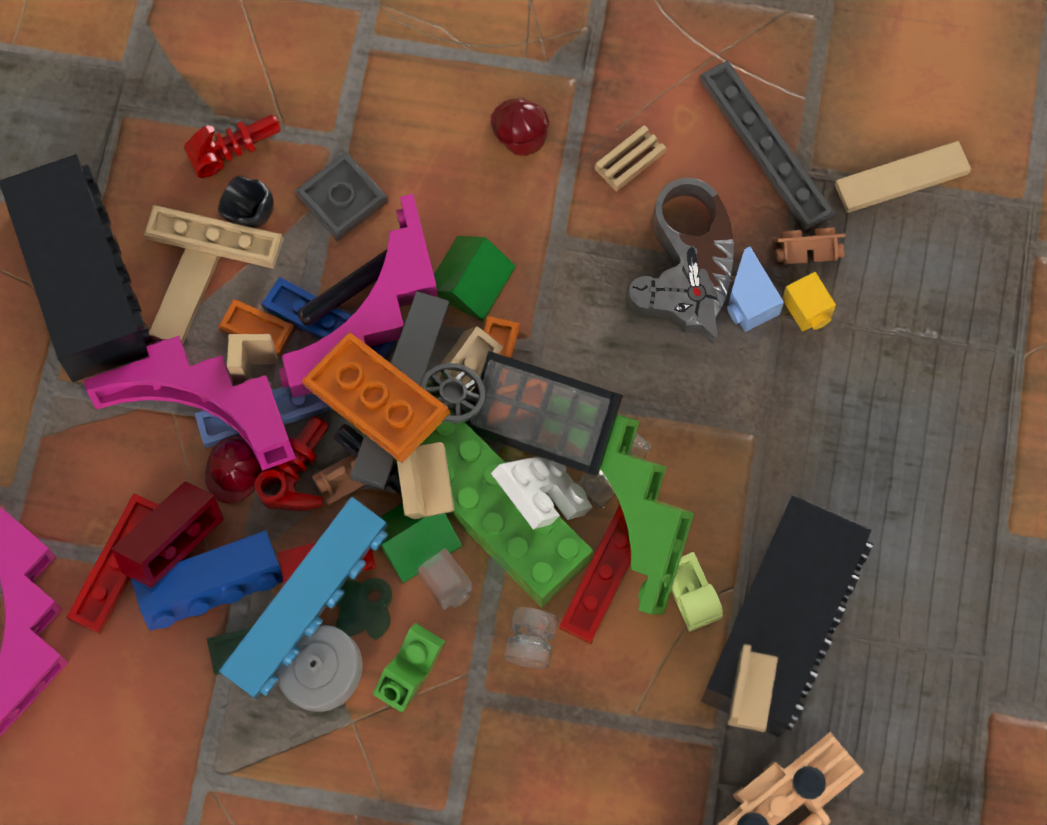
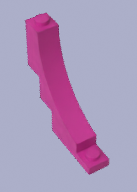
(379, 317)
(25, 658)

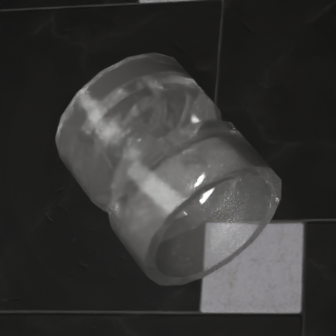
(531, 636)

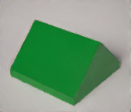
(473, 275)
(415, 540)

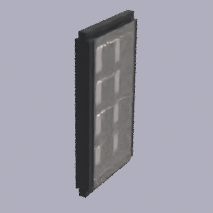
(545, 413)

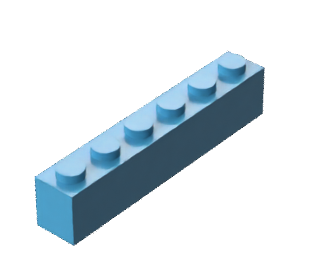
(304, 598)

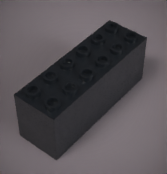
(76, 267)
(794, 607)

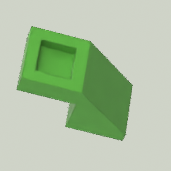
(409, 668)

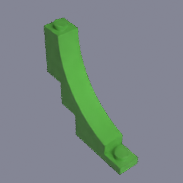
(654, 527)

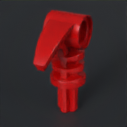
(208, 154)
(286, 473)

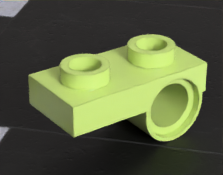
(694, 595)

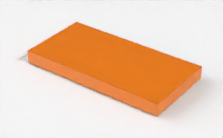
(376, 397)

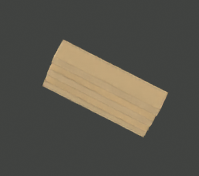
(621, 149)

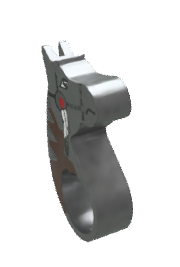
(699, 282)

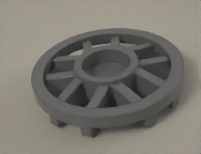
(454, 392)

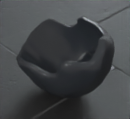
(246, 202)

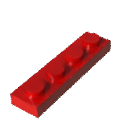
(106, 580)
(599, 581)

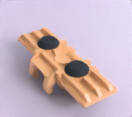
(807, 781)

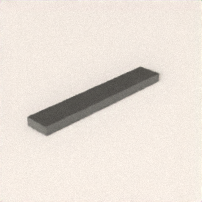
(767, 146)
(412, 358)

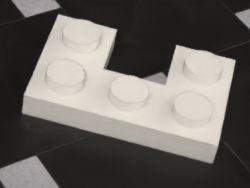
(530, 480)

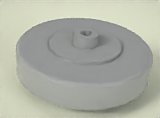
(323, 671)

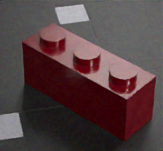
(167, 534)

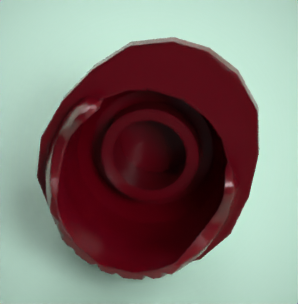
(520, 126)
(232, 470)

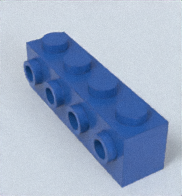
(210, 581)

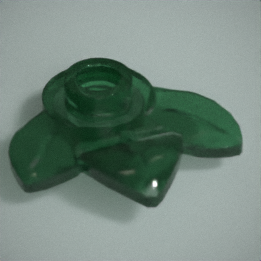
(359, 612)

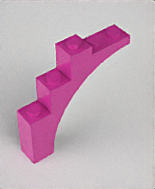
(207, 386)

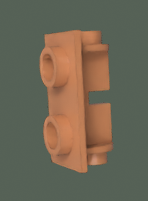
(795, 247)
(336, 481)

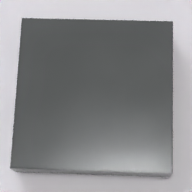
(341, 196)

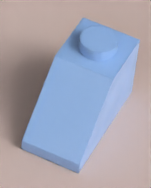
(753, 294)

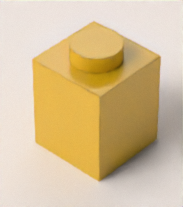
(809, 302)

